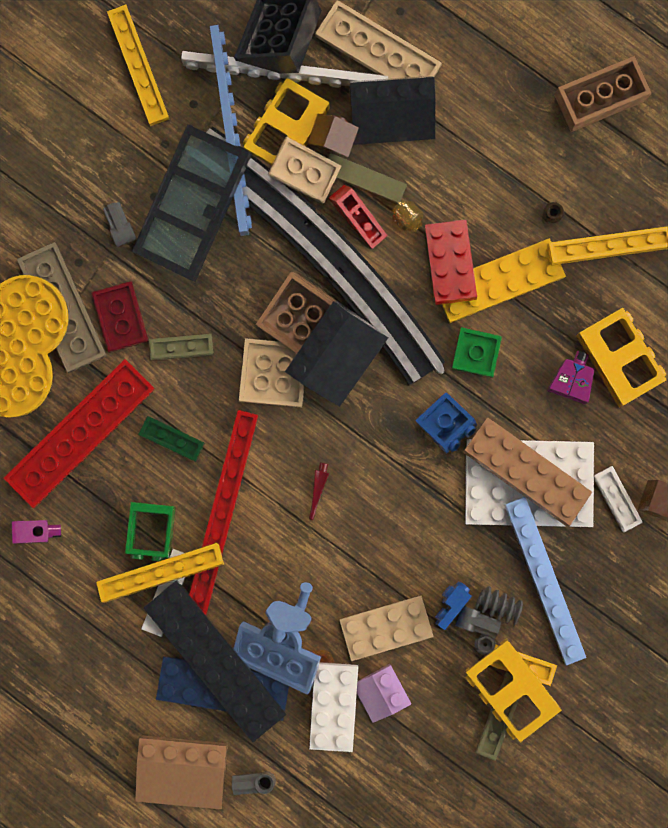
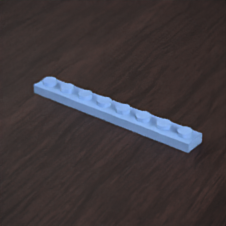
(545, 581)

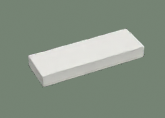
(617, 499)

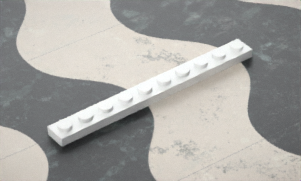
(312, 74)

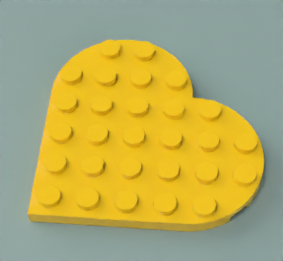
(30, 328)

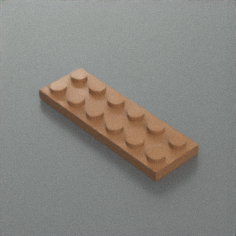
(527, 472)

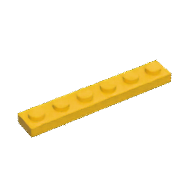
(138, 65)
(608, 245)
(160, 573)

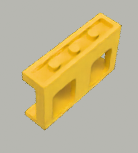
(296, 130)
(610, 363)
(523, 683)

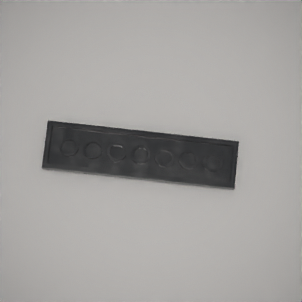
(215, 661)

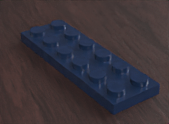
(182, 685)

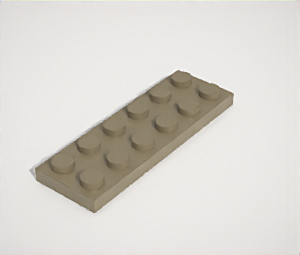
(81, 342)

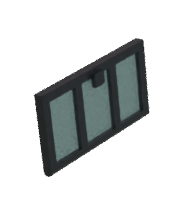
(191, 202)

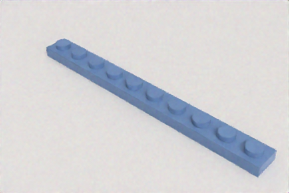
(230, 121)

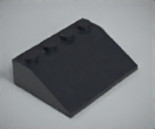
(278, 34)
(393, 109)
(336, 353)

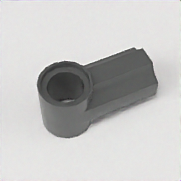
(120, 228)
(474, 621)
(251, 783)

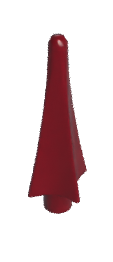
(319, 482)

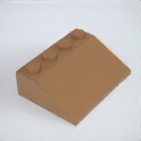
(294, 311)
(181, 772)

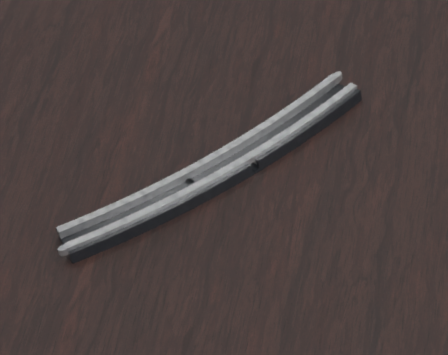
(342, 268)

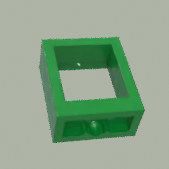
(149, 508)

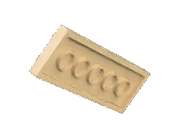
(374, 45)

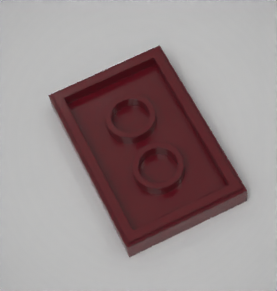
(120, 317)

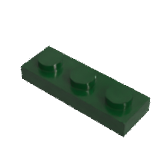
(171, 438)

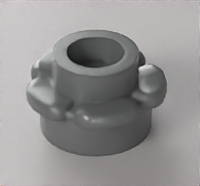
(479, 644)

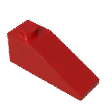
(357, 215)

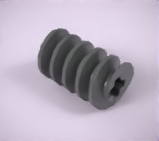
(500, 605)

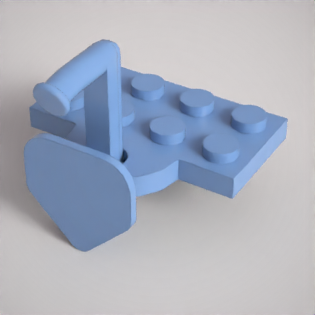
(274, 652)

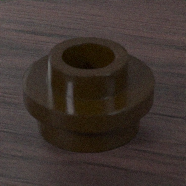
(553, 206)

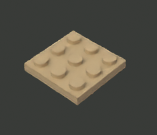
(265, 375)

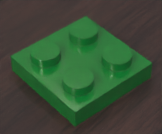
(476, 352)

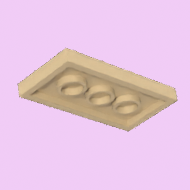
(386, 628)

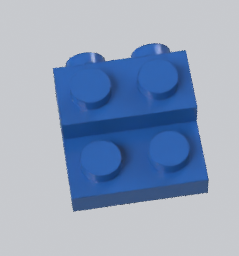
(447, 423)
(455, 598)

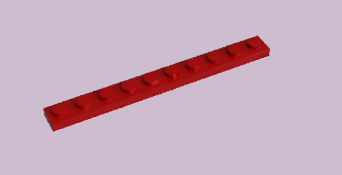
(225, 502)

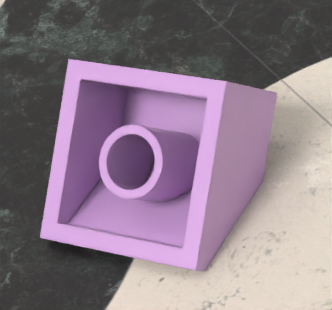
(382, 693)

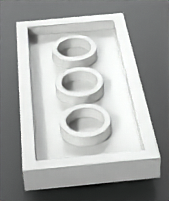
(334, 707)

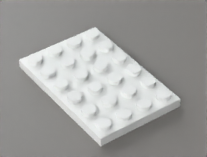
(487, 493)

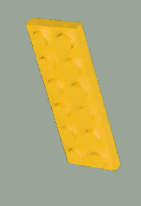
(508, 279)

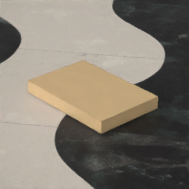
(304, 170)

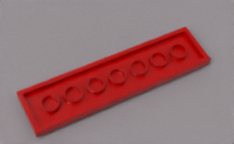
(79, 433)

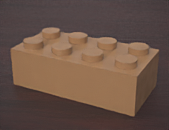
(602, 93)

